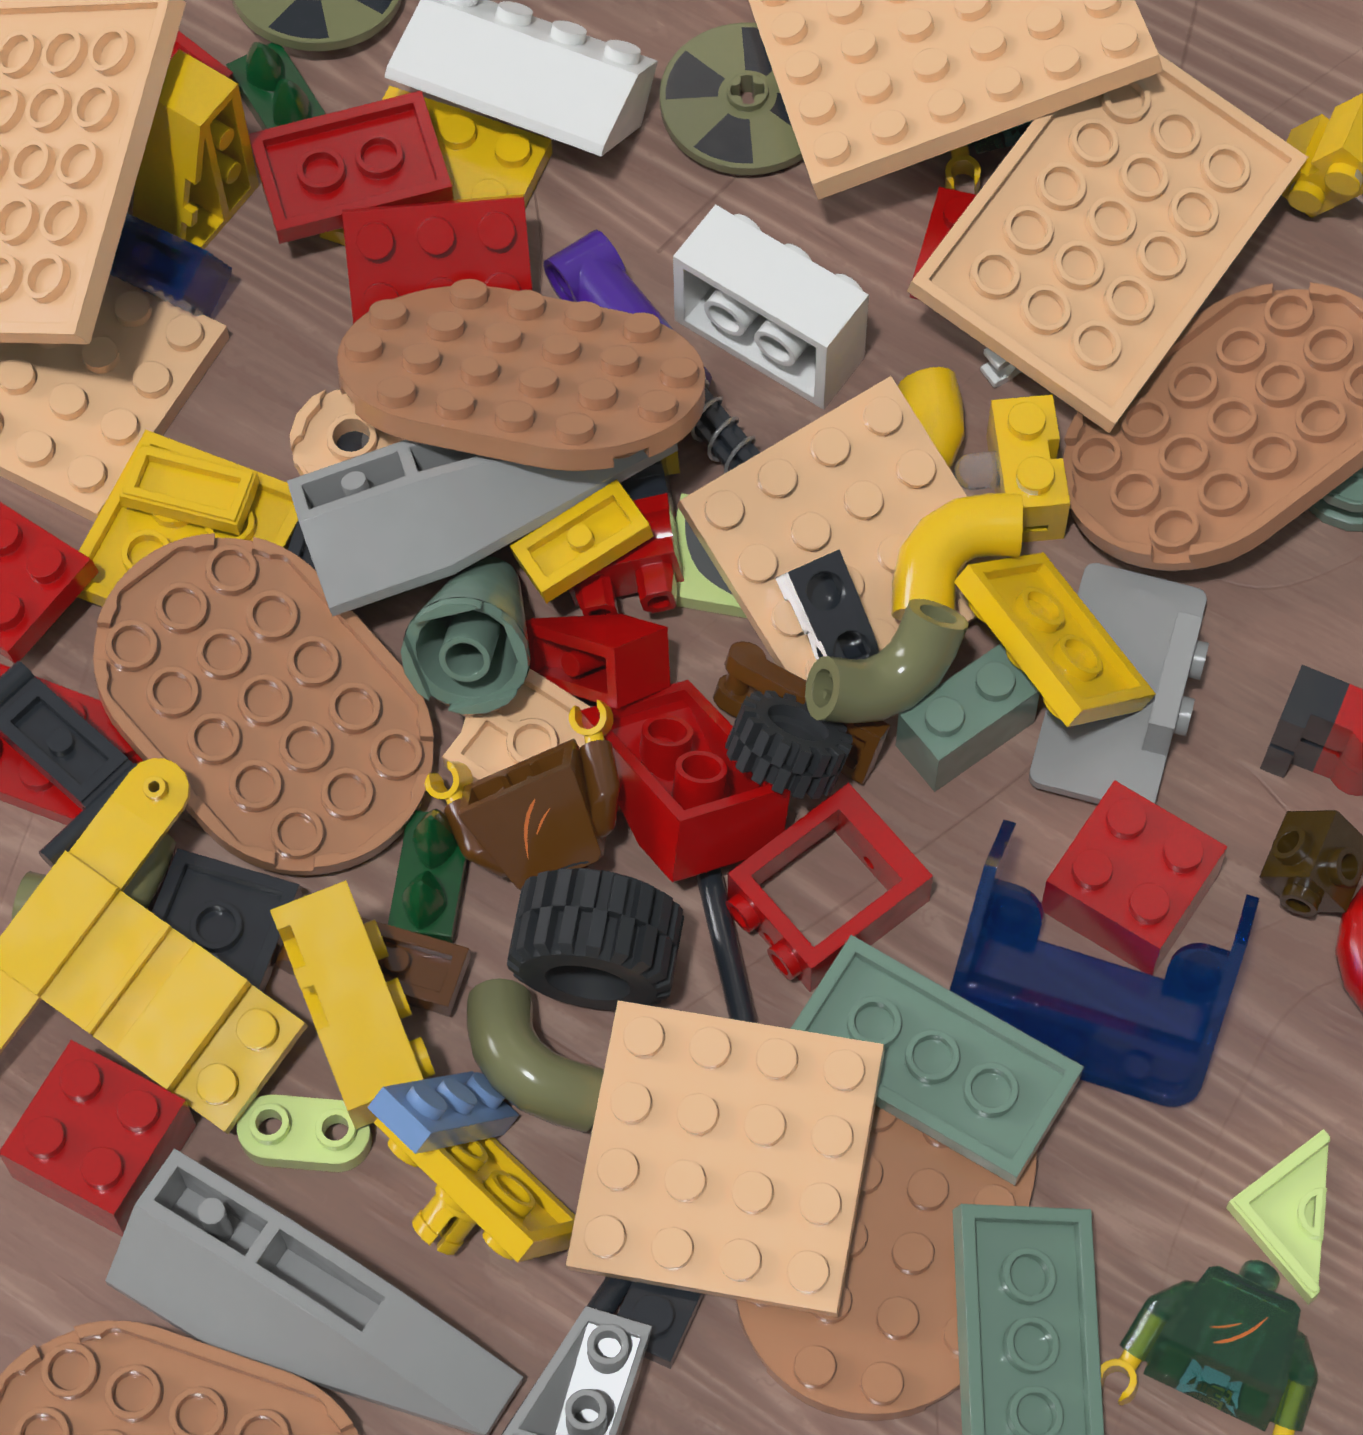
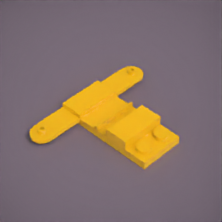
(134, 975)

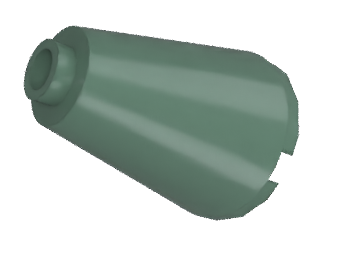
(470, 640)

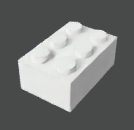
(770, 305)

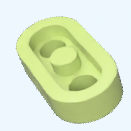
(301, 1137)

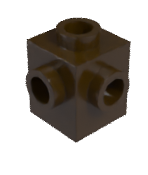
(1315, 862)

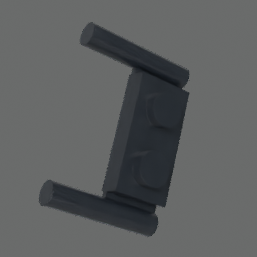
(61, 749)

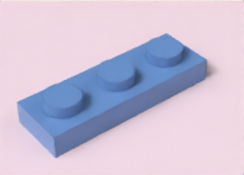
(443, 1111)

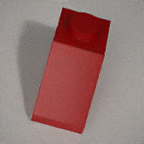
(601, 656)

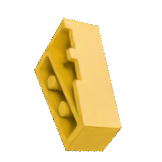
(196, 154)
(349, 998)

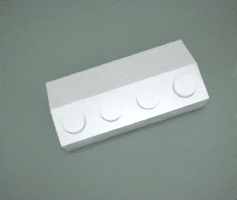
(526, 70)

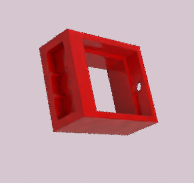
(872, 842)

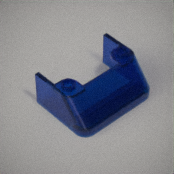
(1117, 1022)

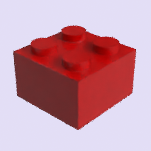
(1132, 878)
(96, 1136)

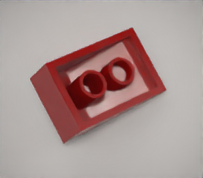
(682, 789)

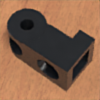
(829, 608)

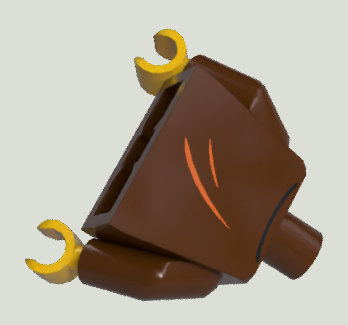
(540, 810)

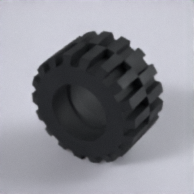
(595, 938)

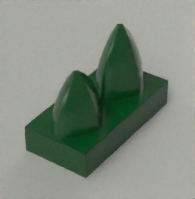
(273, 86)
(429, 878)

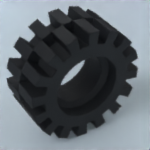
(787, 745)

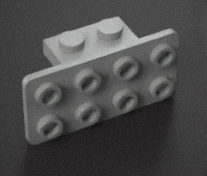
(1158, 632)

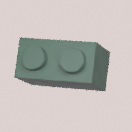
(967, 718)

